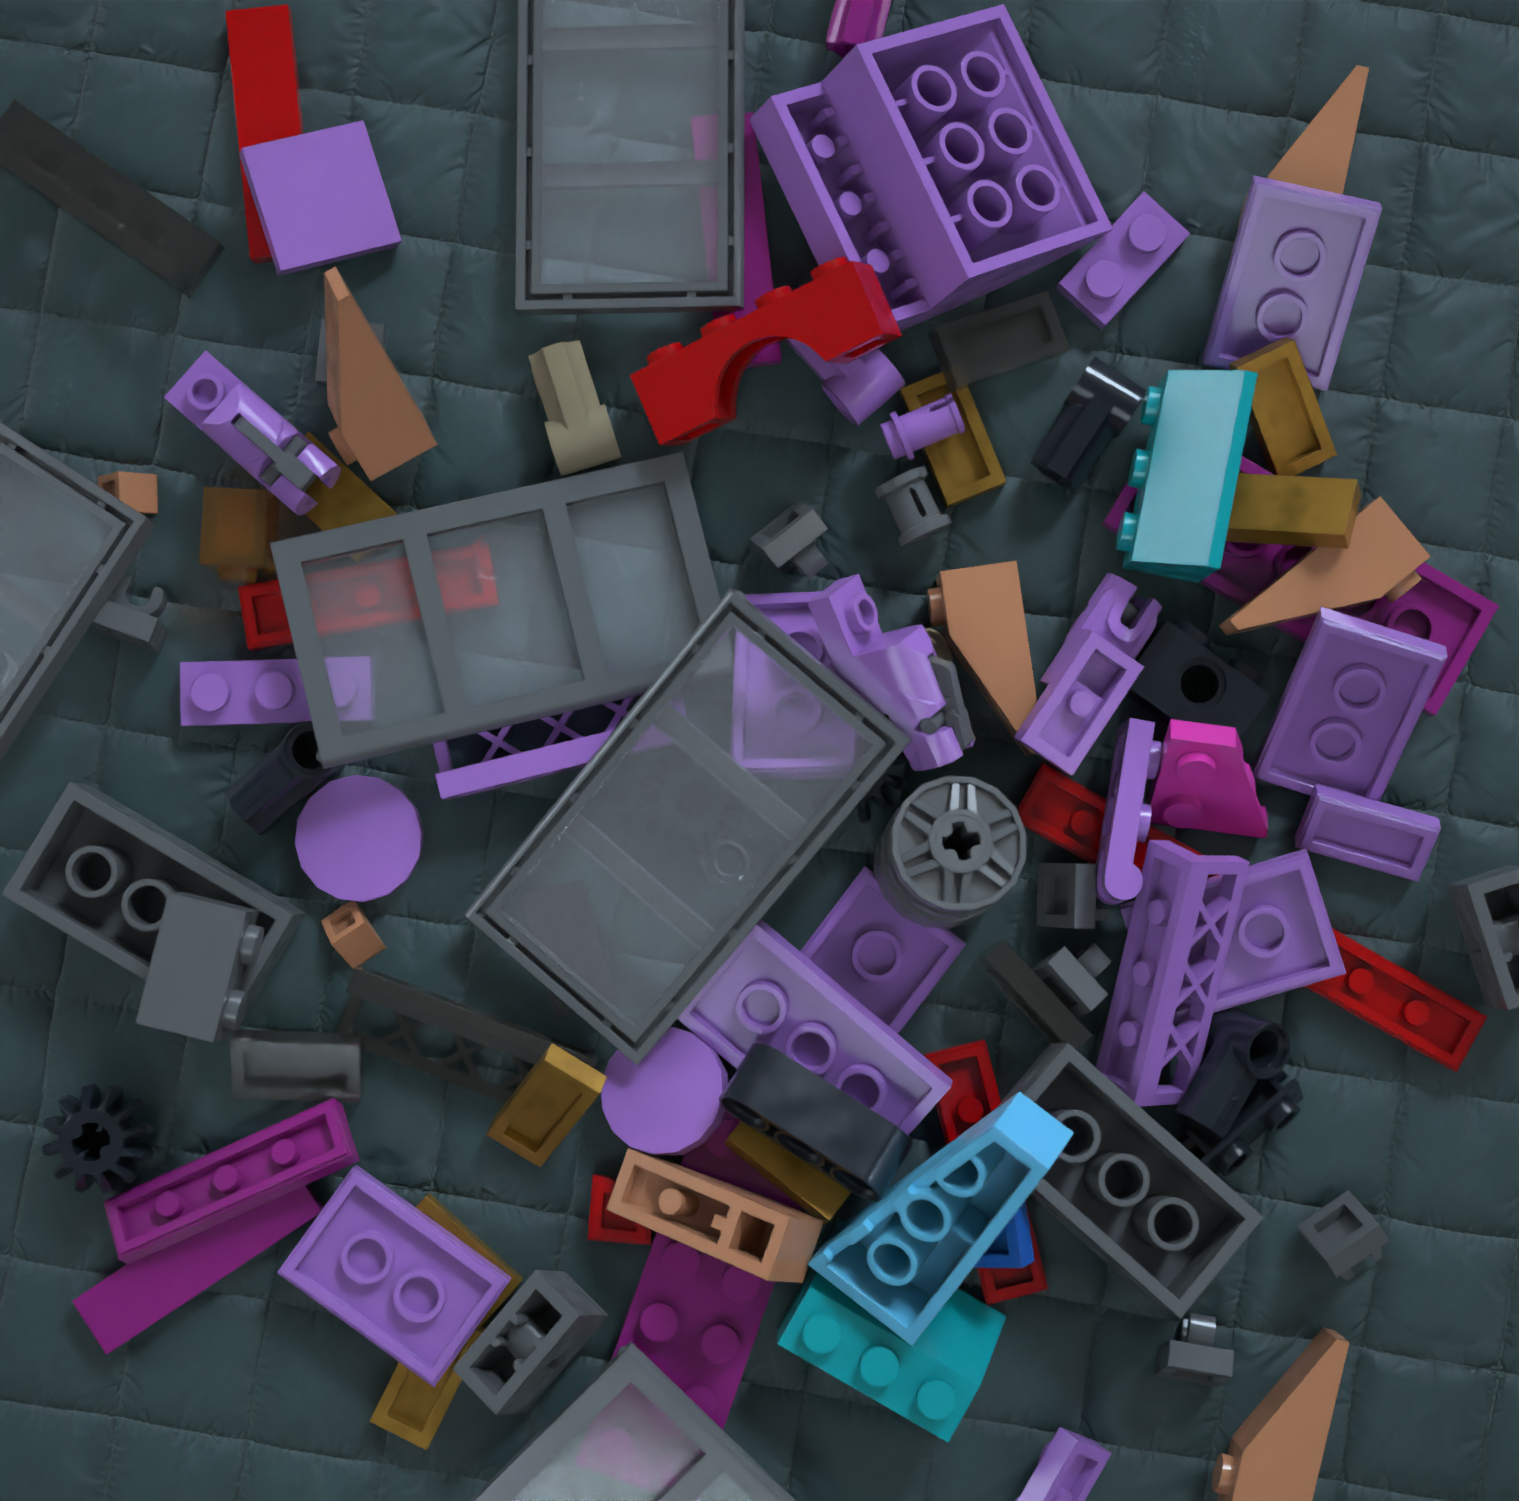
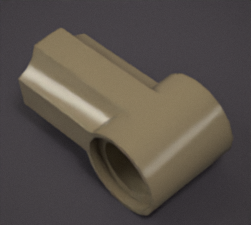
(576, 421)

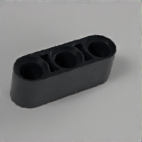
(816, 1122)

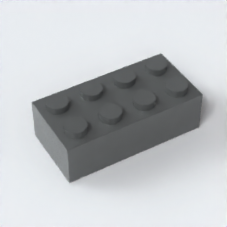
(109, 874)
(1132, 1186)

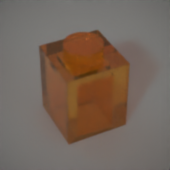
(238, 533)

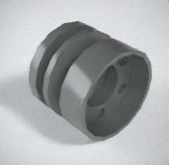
(931, 882)

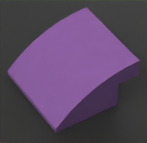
(933, 164)

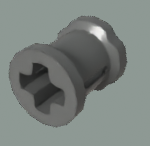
(912, 506)

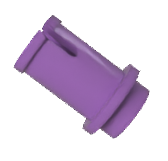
(922, 427)

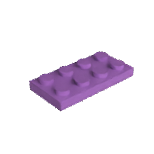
(787, 1002)

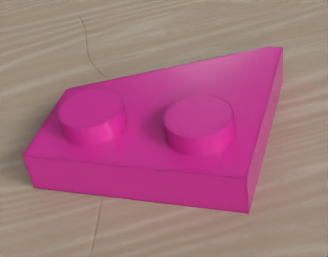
(1205, 782)

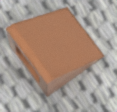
(133, 489)
(352, 934)

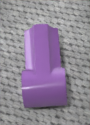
(857, 386)

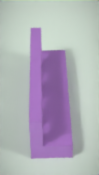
(521, 765)
(1156, 974)

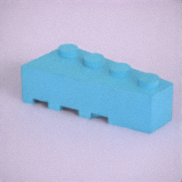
(938, 1221)

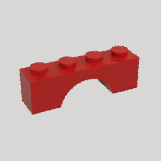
(696, 385)

